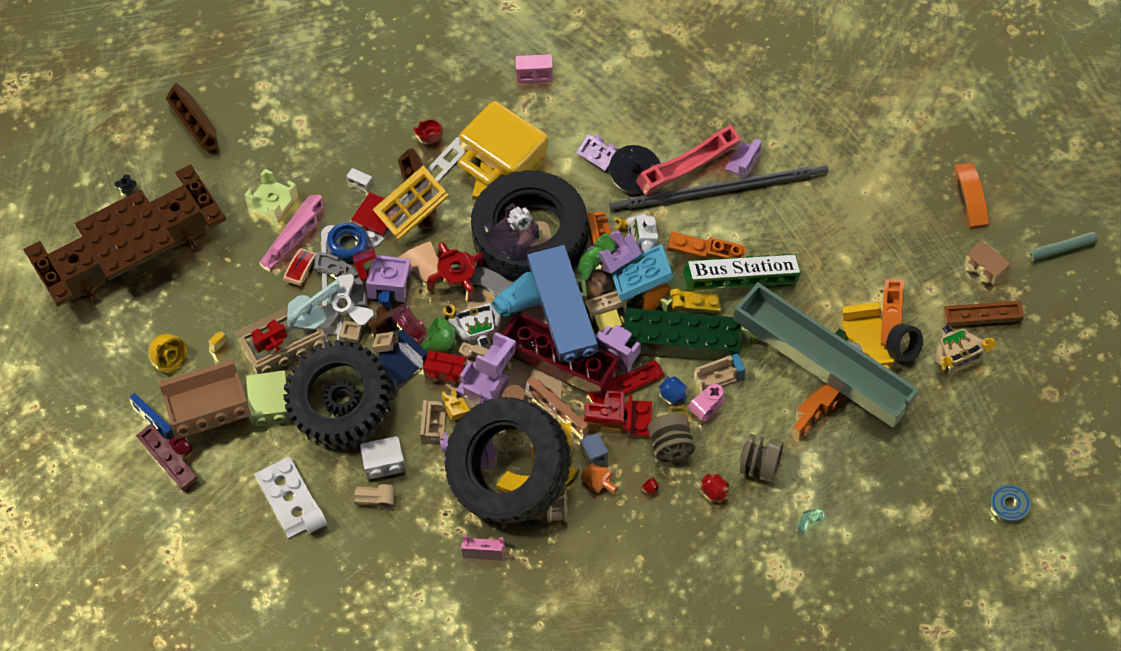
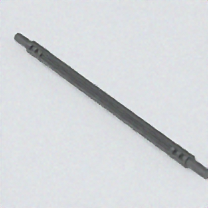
(719, 187)

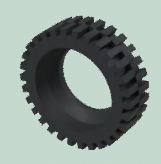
(358, 422)

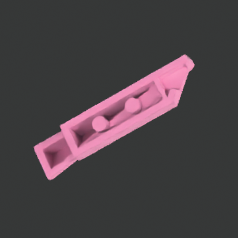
(294, 231)

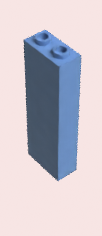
(562, 304)

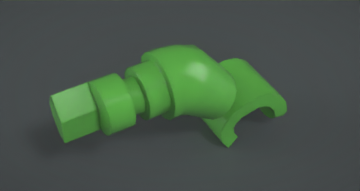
(591, 259)

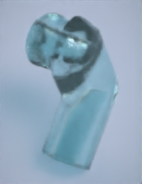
(809, 517)

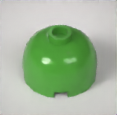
(440, 336)

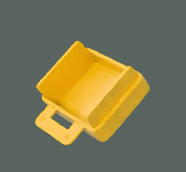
(501, 142)

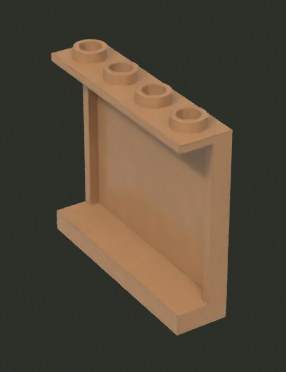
(204, 399)

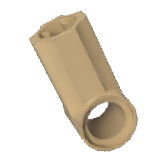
(380, 497)

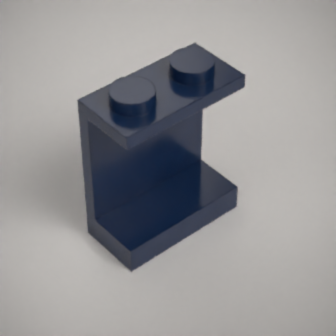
(403, 360)

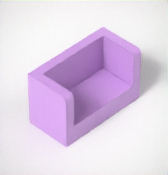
(497, 356)

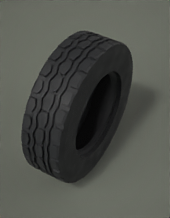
(529, 190)
(466, 450)

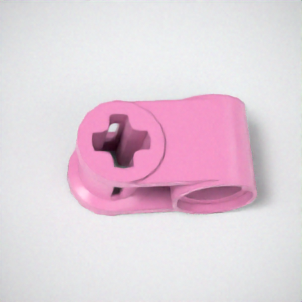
(707, 402)

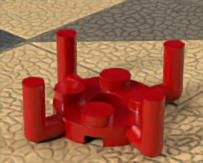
(452, 277)

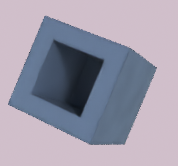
(594, 449)

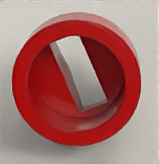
(650, 486)

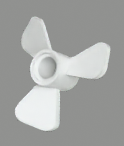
(359, 314)

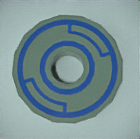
(1012, 493)

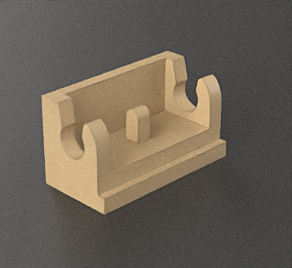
(604, 304)
(716, 372)
(432, 422)

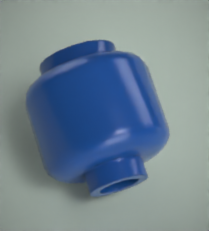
(673, 390)

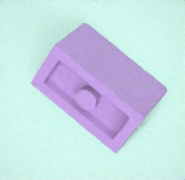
(744, 158)

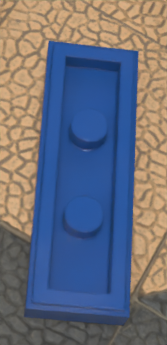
(151, 416)

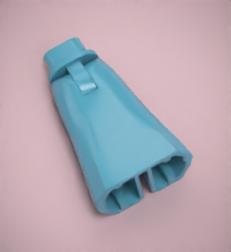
(517, 296)

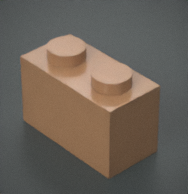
(987, 263)

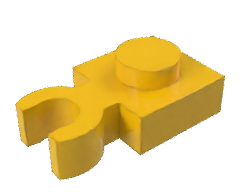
(454, 407)

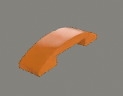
(973, 194)

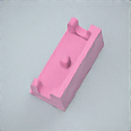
(534, 68)
(483, 548)

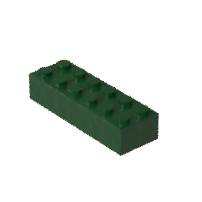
(683, 334)

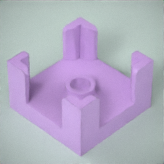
(625, 251)
(390, 275)

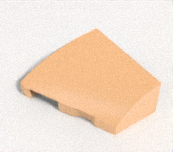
(423, 261)

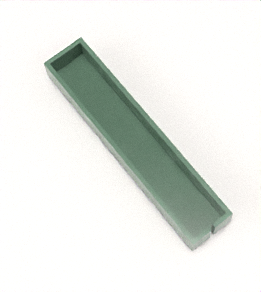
(825, 354)

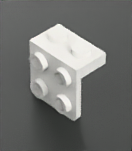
(382, 457)

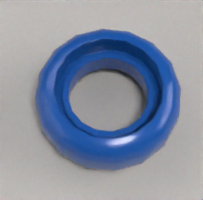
(346, 228)

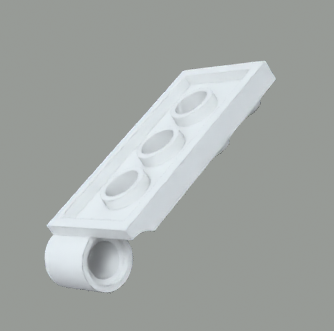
(312, 516)

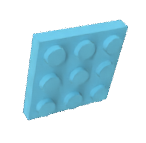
(643, 273)

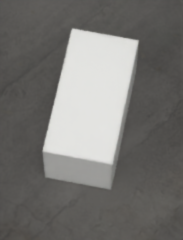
(359, 179)

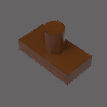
(383, 321)

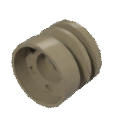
(671, 437)
(761, 457)

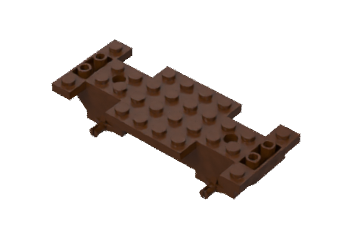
(125, 237)

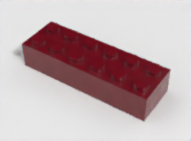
(536, 348)

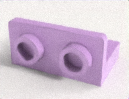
(597, 152)

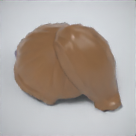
(597, 284)

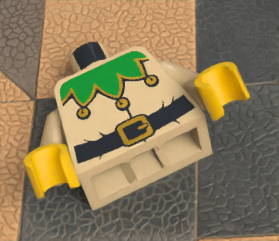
(960, 349)

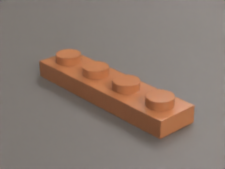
(553, 403)

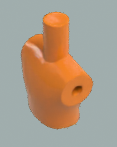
(598, 478)

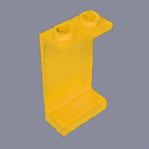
(864, 327)

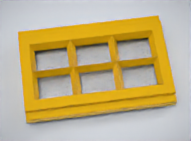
(411, 202)

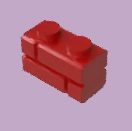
(444, 367)

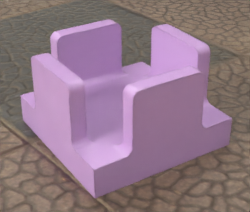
(614, 342)
(479, 386)

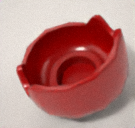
(428, 131)

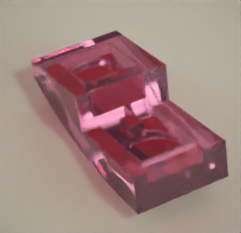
(407, 321)

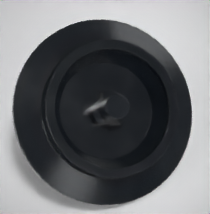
(628, 164)

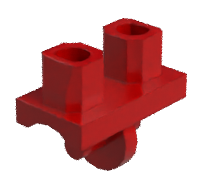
(270, 339)

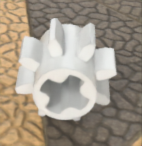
(519, 218)

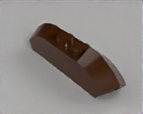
(193, 117)
(409, 163)

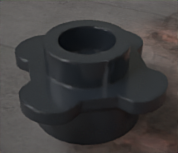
(127, 188)

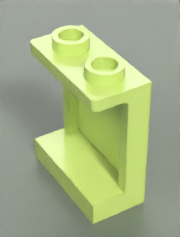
(267, 398)

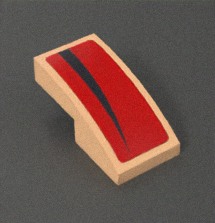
(299, 267)

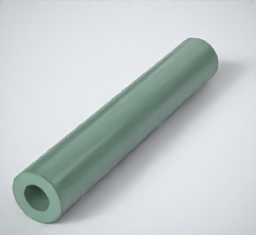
(1063, 246)

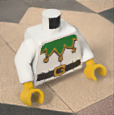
(642, 228)
(476, 324)

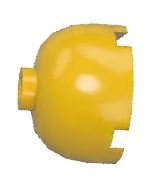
(167, 352)

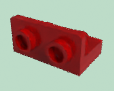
(638, 418)

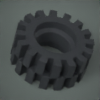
(337, 389)

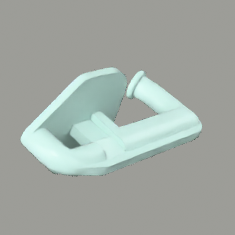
(305, 312)

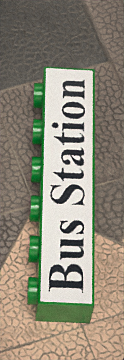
(741, 272)

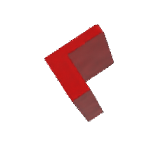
(360, 259)

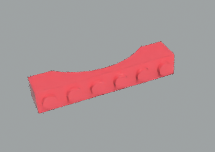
(707, 151)

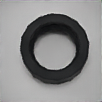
(894, 339)

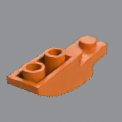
(703, 249)
(892, 307)
(818, 403)

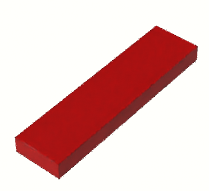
(633, 380)

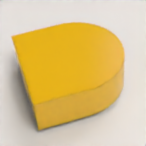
(217, 341)

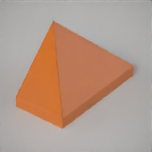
(652, 298)

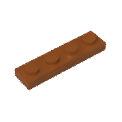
(983, 313)

